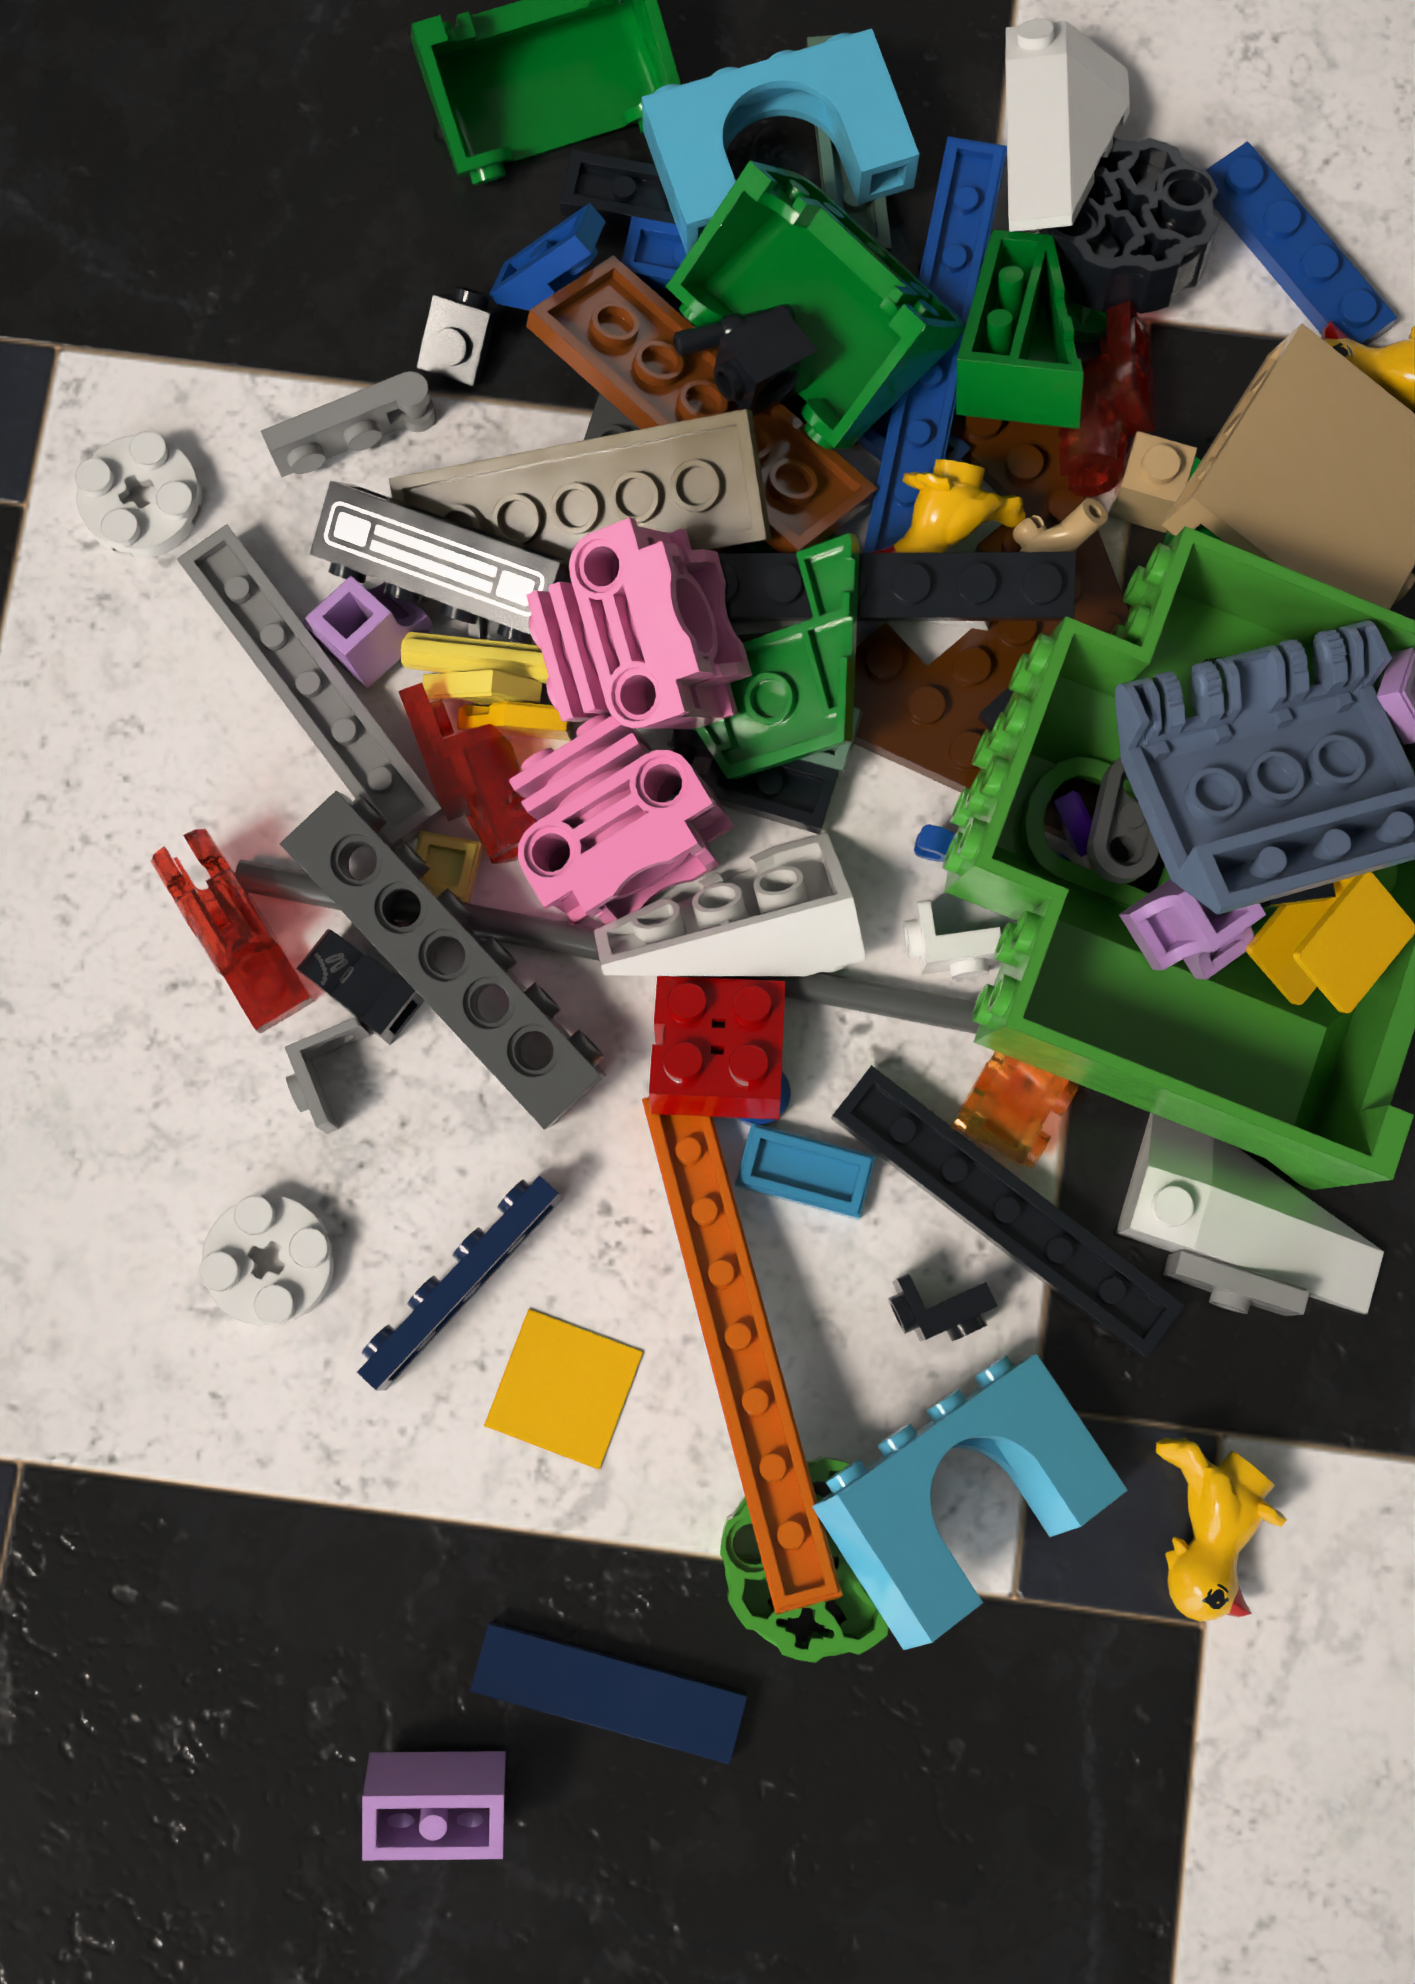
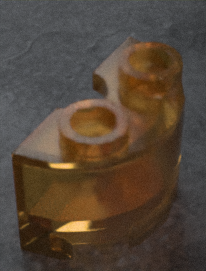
(1010, 1108)

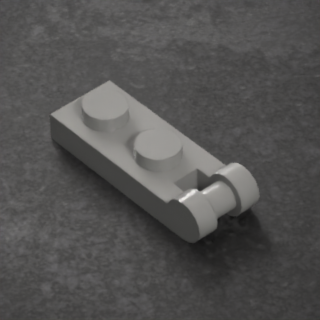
(350, 423)

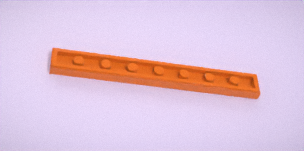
(744, 1362)

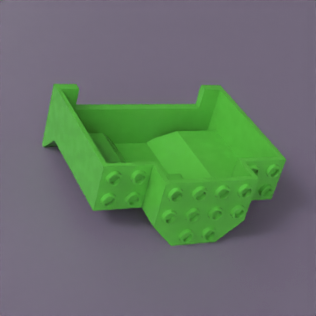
(1073, 984)

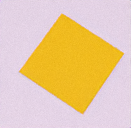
(563, 1389)

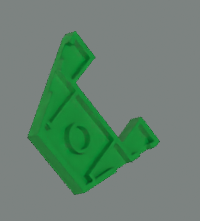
(800, 674)

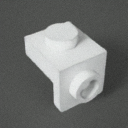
(960, 953)

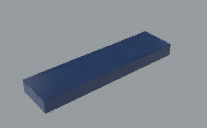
(609, 1692)

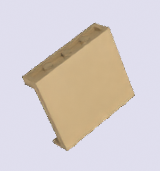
(1313, 474)

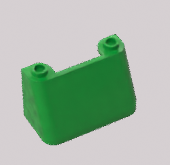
(539, 76)
(855, 302)

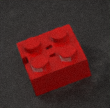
(717, 1047)

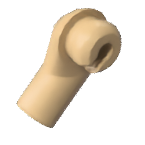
(1067, 535)

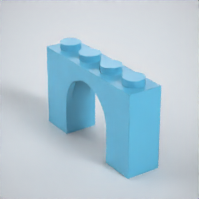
(832, 85)
(884, 1510)

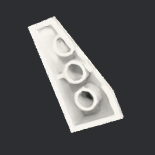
(1060, 120)
(772, 920)
(1232, 1208)

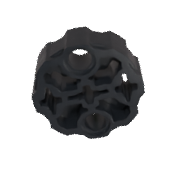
(1139, 230)

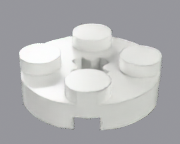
(130, 462)
(230, 1270)

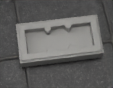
(1235, 1286)

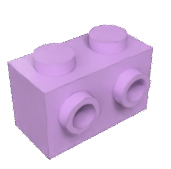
(434, 1806)

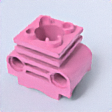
(639, 632)
(612, 815)

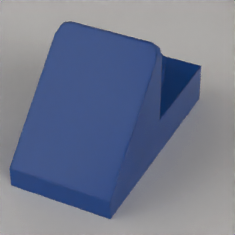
(549, 261)

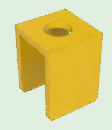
(1333, 943)

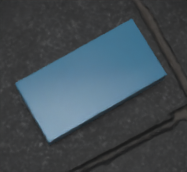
(805, 1171)

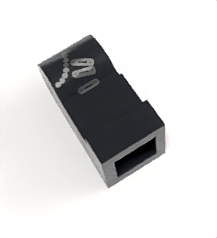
(361, 985)

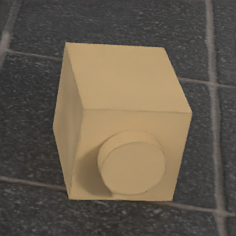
(1152, 480)

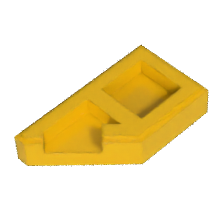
(517, 719)

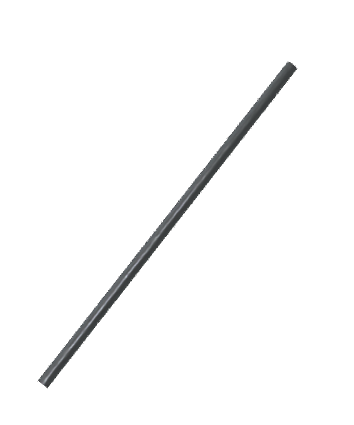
(581, 942)

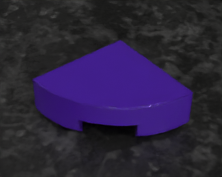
(1073, 820)

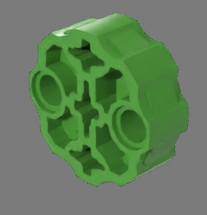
(750, 1592)

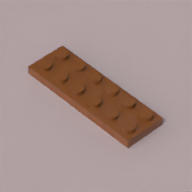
(623, 345)

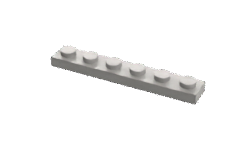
(309, 684)

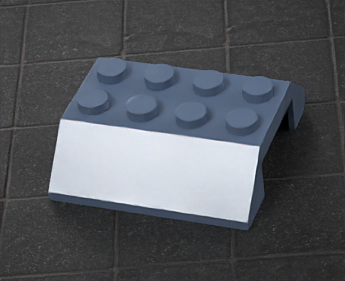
(1270, 775)

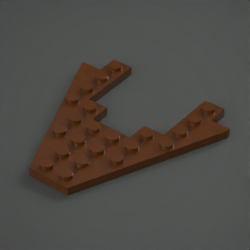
(931, 712)

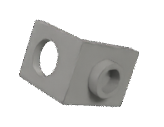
(305, 1083)

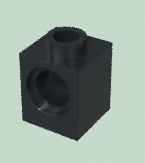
(764, 361)

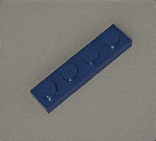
(439, 1300)

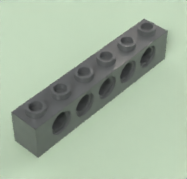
(323, 851)

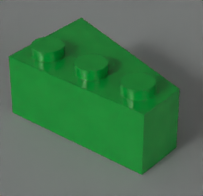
(1018, 338)

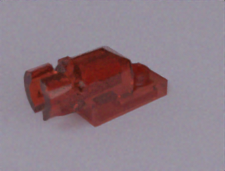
(1113, 406)
(470, 774)
(234, 934)

